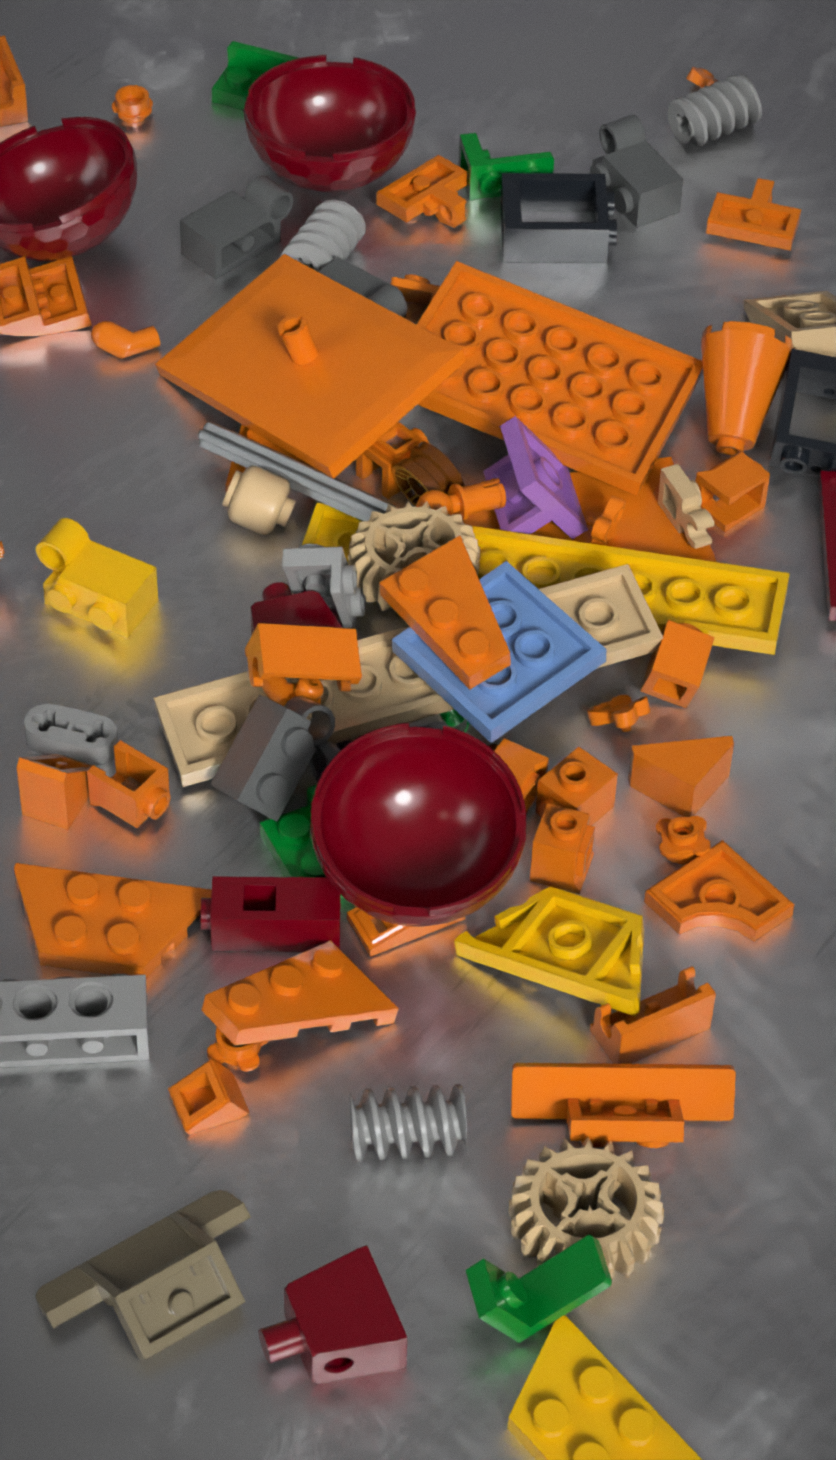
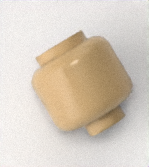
(258, 500)

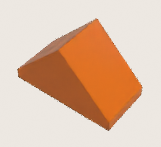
(681, 772)
(52, 788)

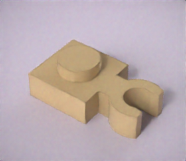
(681, 504)

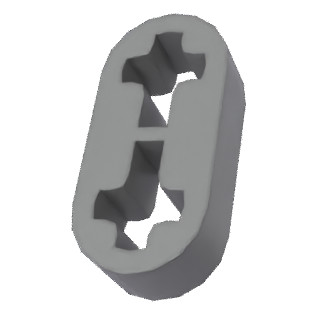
(71, 733)

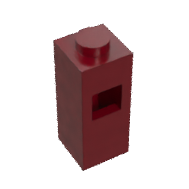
(271, 913)

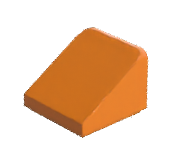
(208, 1098)

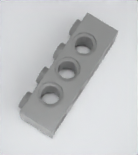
(65, 1024)

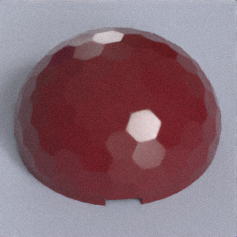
(329, 121)
(64, 188)
(418, 824)

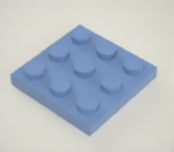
(545, 652)

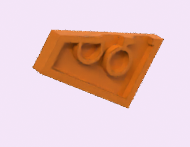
(450, 612)
(298, 994)

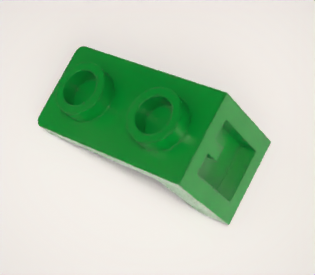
(485, 173)
(542, 1295)

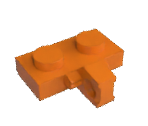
(429, 190)
(754, 219)

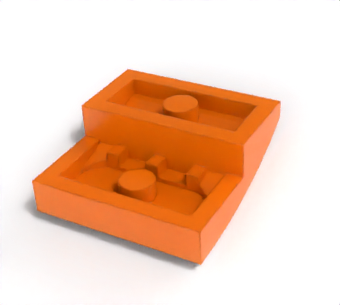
(41, 298)

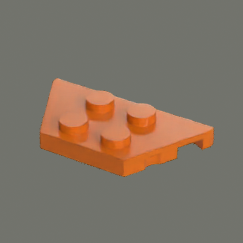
(104, 919)

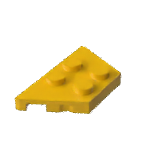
(567, 947)
(586, 1409)

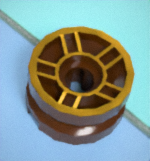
(425, 471)

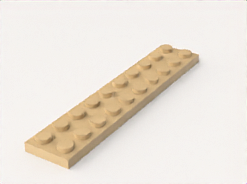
(207, 717)

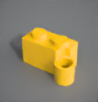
(95, 580)

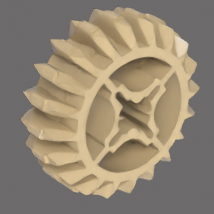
(400, 538)
(581, 1192)

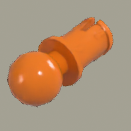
(467, 499)

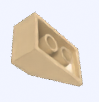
(802, 317)

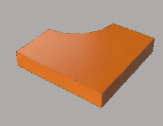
(719, 892)

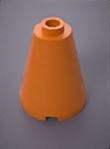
(740, 381)

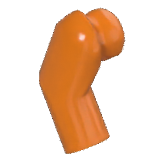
(123, 342)
(281, 690)

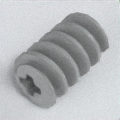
(714, 110)
(327, 234)
(408, 1122)

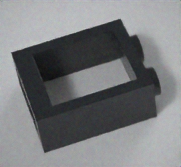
(556, 240)
(795, 454)

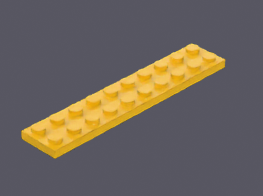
(721, 599)

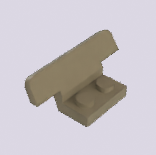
(159, 1279)

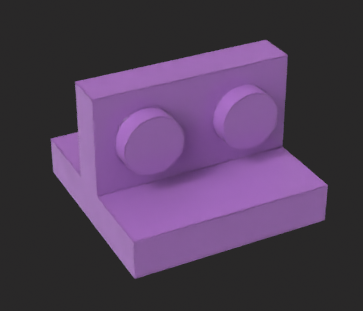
(535, 485)

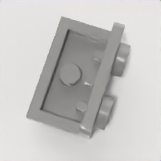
(328, 573)

